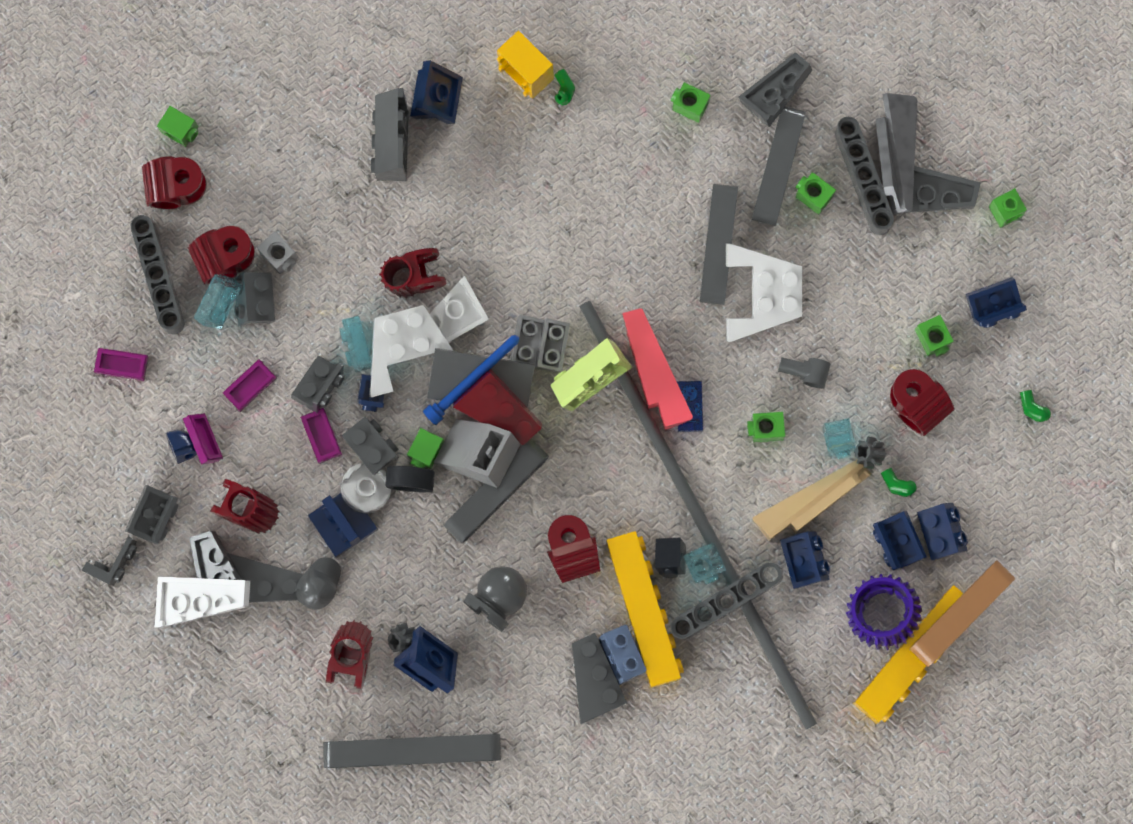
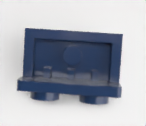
(995, 303)
(942, 531)
(899, 541)

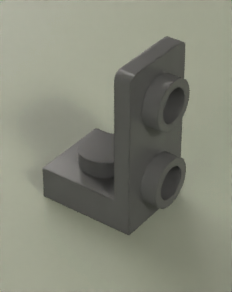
(117, 572)

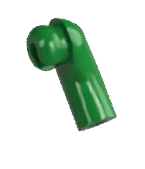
(566, 89)
(1033, 410)
(898, 486)

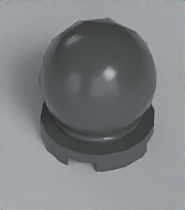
(498, 595)

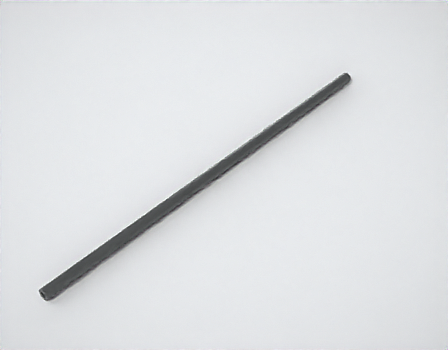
(703, 524)

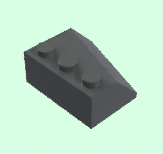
(390, 136)

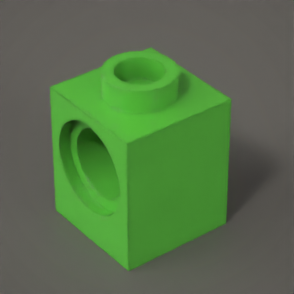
(692, 112)
(178, 126)
(817, 203)
(1007, 208)
(938, 326)
(776, 419)
(425, 449)

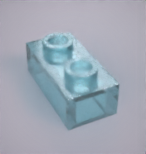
(217, 301)
(358, 353)

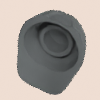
(318, 583)

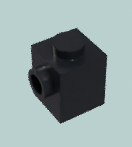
(669, 557)

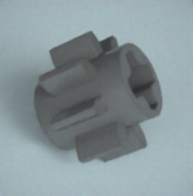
(870, 452)
(400, 637)

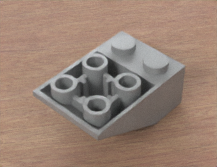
(478, 451)

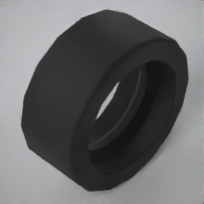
(410, 479)

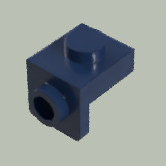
(369, 403)

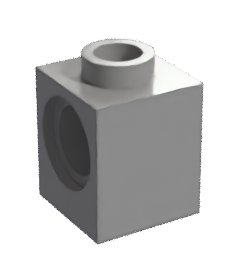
(272, 244)

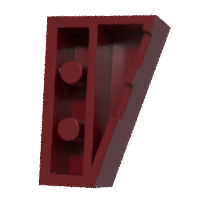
(497, 405)

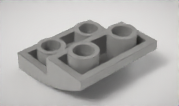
(541, 342)

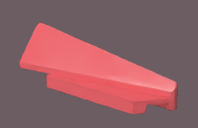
(654, 371)

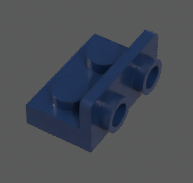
(805, 559)

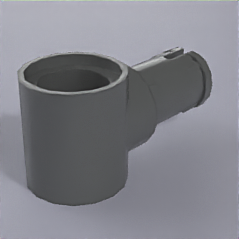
(812, 372)

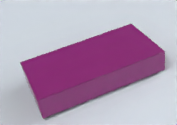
(121, 364)
(249, 385)
(321, 435)
(203, 438)

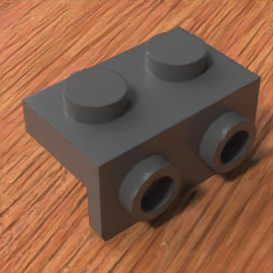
(255, 298)
(370, 445)
(152, 515)

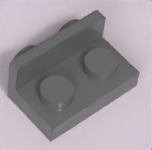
(318, 383)

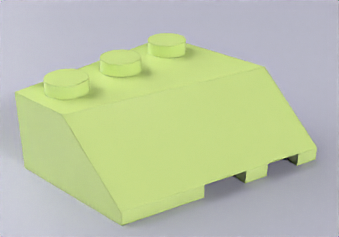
(590, 375)

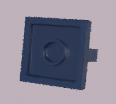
(436, 93)
(341, 525)
(429, 661)

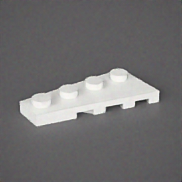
(197, 598)

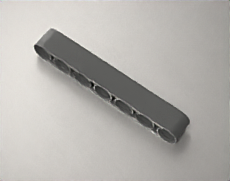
(412, 751)

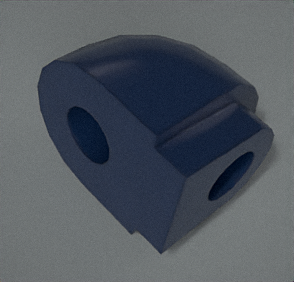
(181, 445)

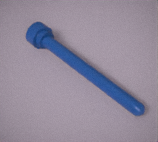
(437, 410)

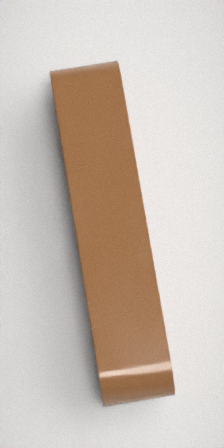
(962, 613)

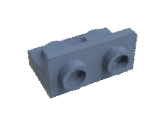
(622, 654)

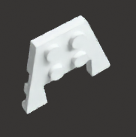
(774, 292)
(401, 338)

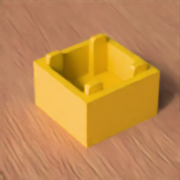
(525, 64)

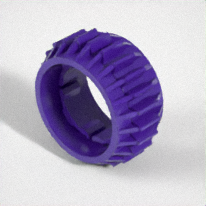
(878, 586)

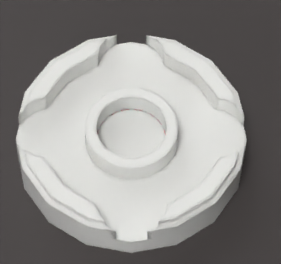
(364, 490)

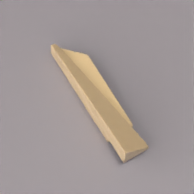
(810, 502)

